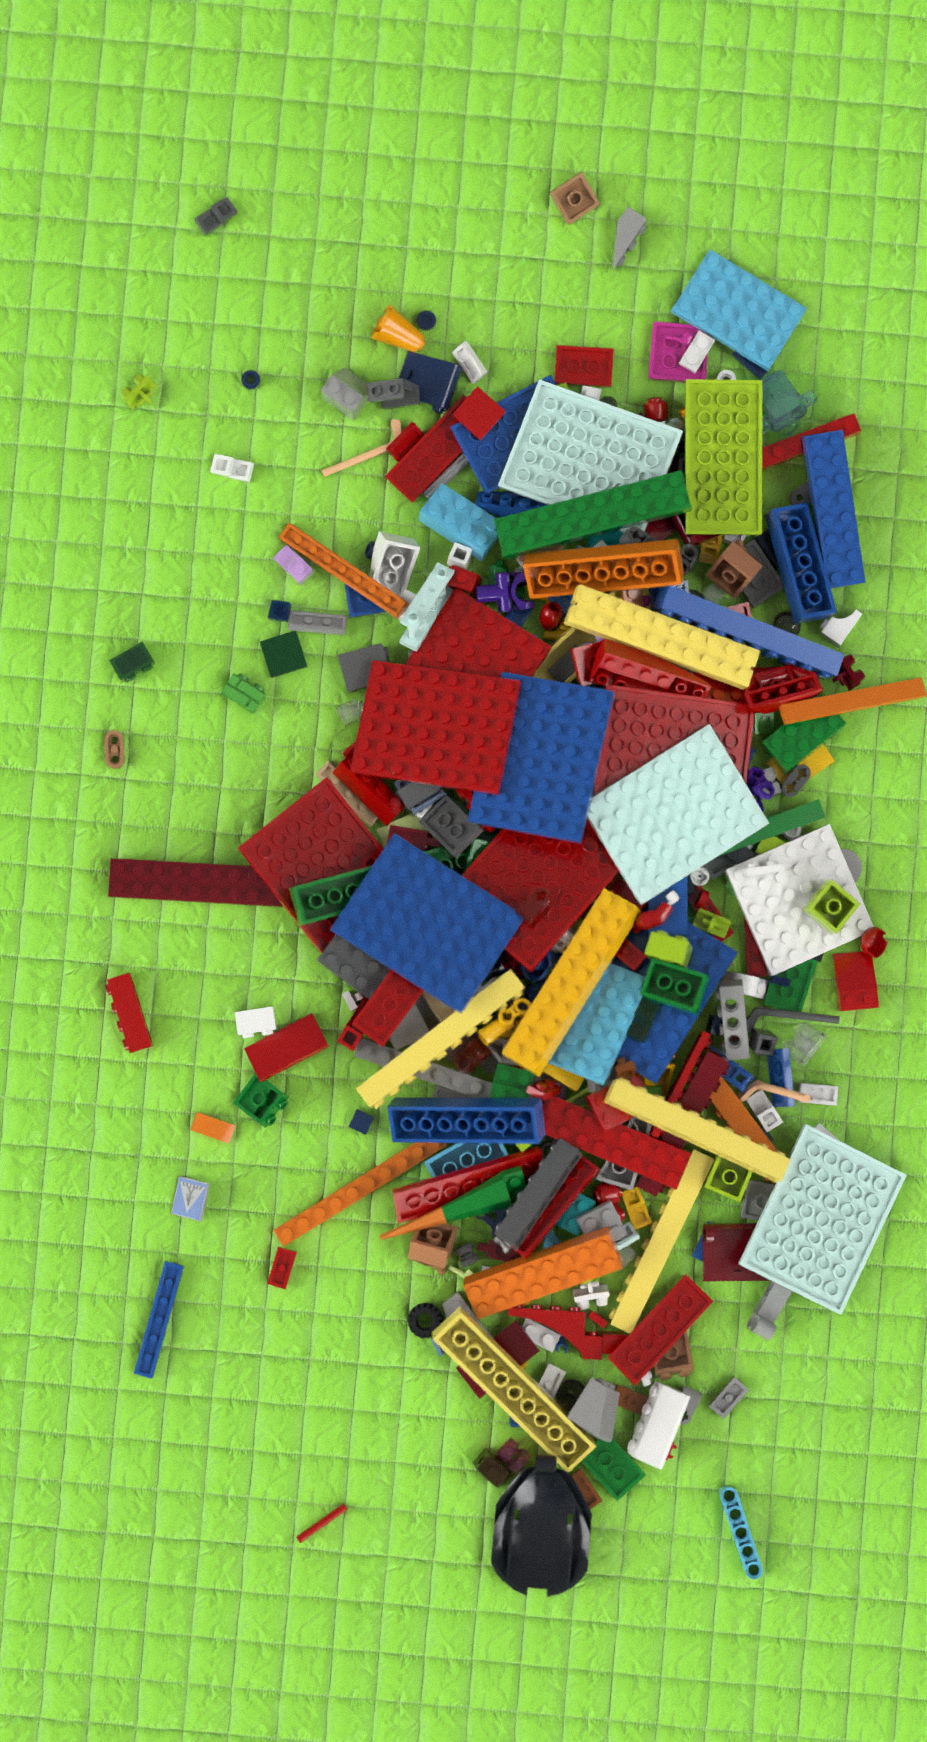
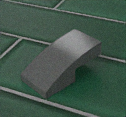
(216, 216)

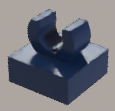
(713, 1024)

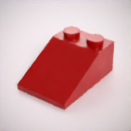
(855, 981)

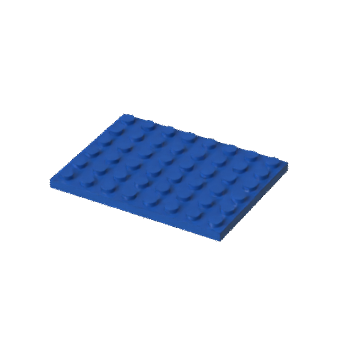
(548, 760)
(427, 923)
(671, 1024)

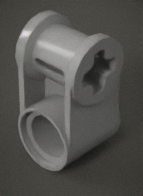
(693, 1402)

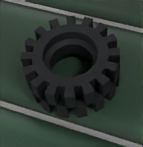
(416, 1312)

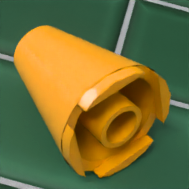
(397, 331)

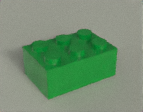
(674, 986)

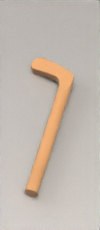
(396, 427)
(758, 1085)

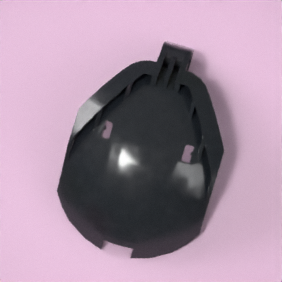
(541, 1546)

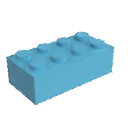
(460, 521)
(463, 1156)

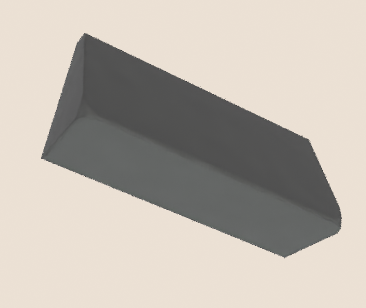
(415, 793)

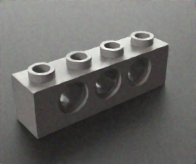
(733, 990)

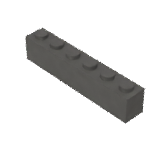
(537, 1194)

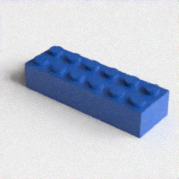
(800, 563)

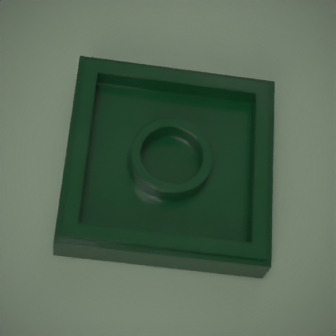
(283, 654)

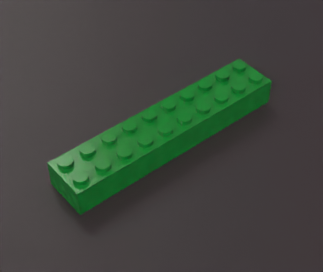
(593, 515)
(330, 895)

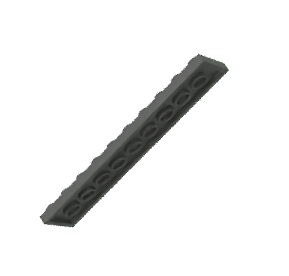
(367, 974)

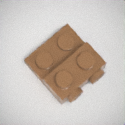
(675, 1360)

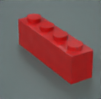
(370, 792)
(129, 1012)

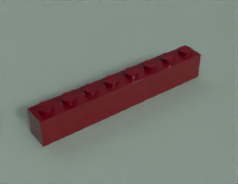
(694, 1099)

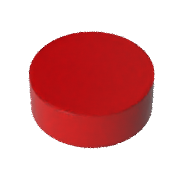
(702, 899)

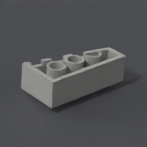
(619, 1175)

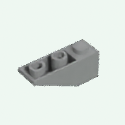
(628, 228)

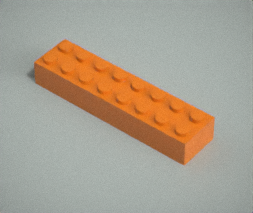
(604, 568)
(543, 1272)

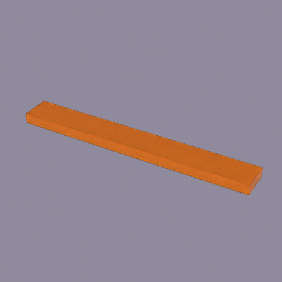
(343, 570)
(852, 701)

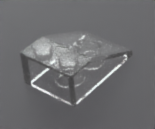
(804, 1043)

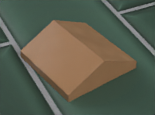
(574, 198)

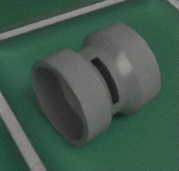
(469, 1258)

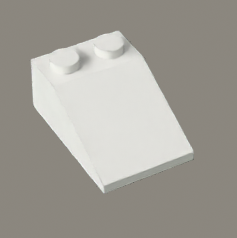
(393, 561)

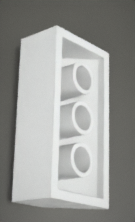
(658, 1424)

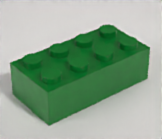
(798, 740)

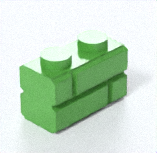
(244, 693)

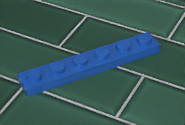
(158, 1319)

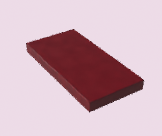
(515, 1343)

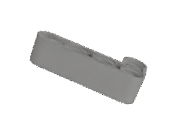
(767, 1310)

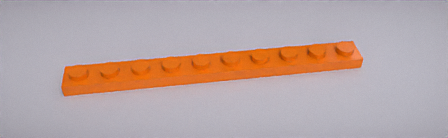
(355, 1190)

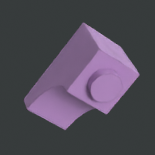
(293, 564)

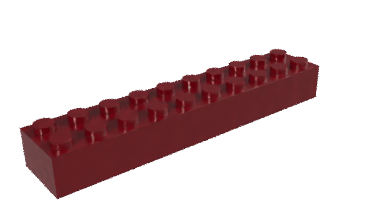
(188, 883)

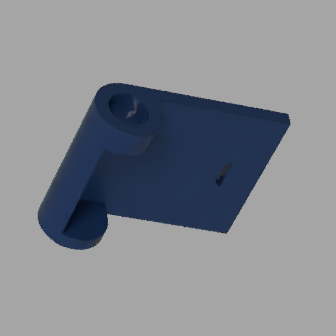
(435, 379)

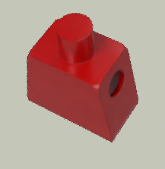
(464, 580)

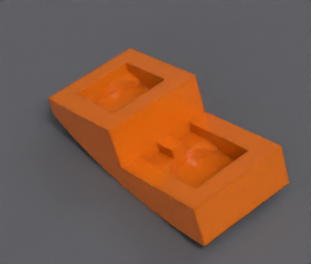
(212, 1127)

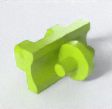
(140, 393)
(712, 923)

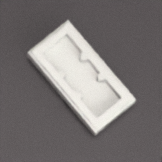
(469, 362)
(820, 1093)

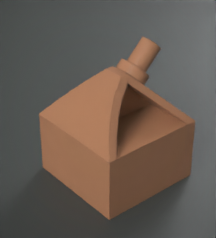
(734, 569)
(433, 1246)

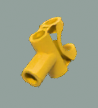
(504, 1023)

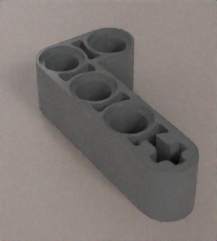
(636, 535)

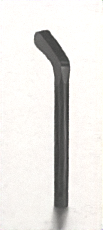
(761, 1011)

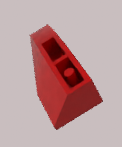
(633, 668)

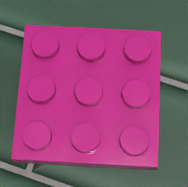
(667, 353)

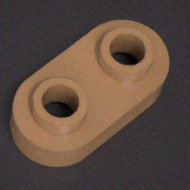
(114, 749)

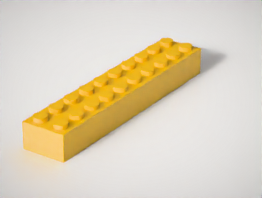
(571, 982)

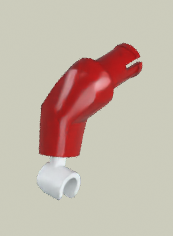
(655, 918)

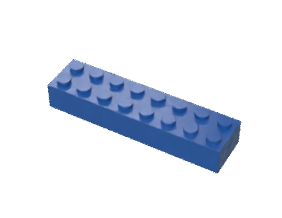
(833, 507)
(466, 1120)

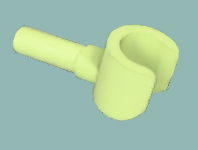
(460, 1272)

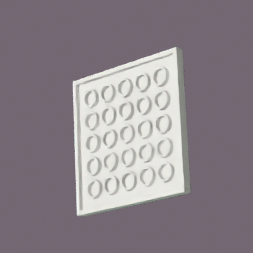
(776, 900)

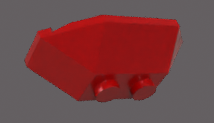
(780, 686)

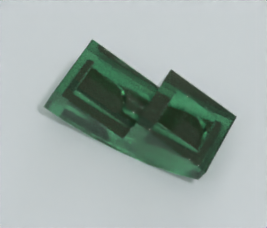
(643, 1020)

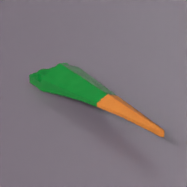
(490, 1196)

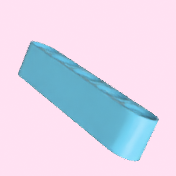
(746, 1540)

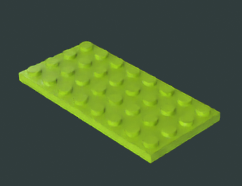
(723, 456)

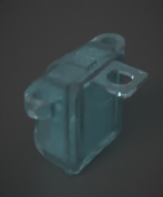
(783, 404)

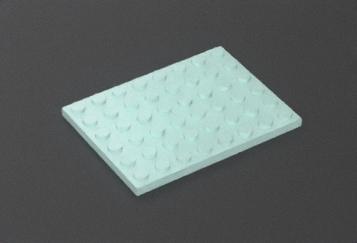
(583, 447)
(675, 814)
(822, 1219)

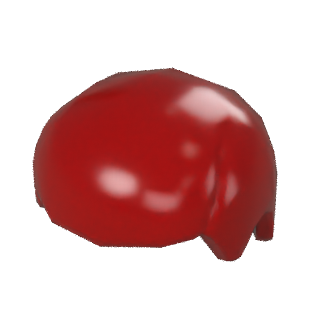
(873, 942)

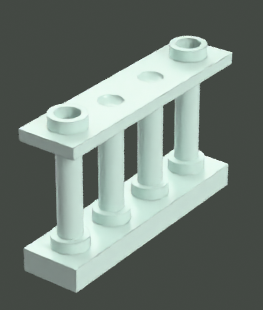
(426, 606)

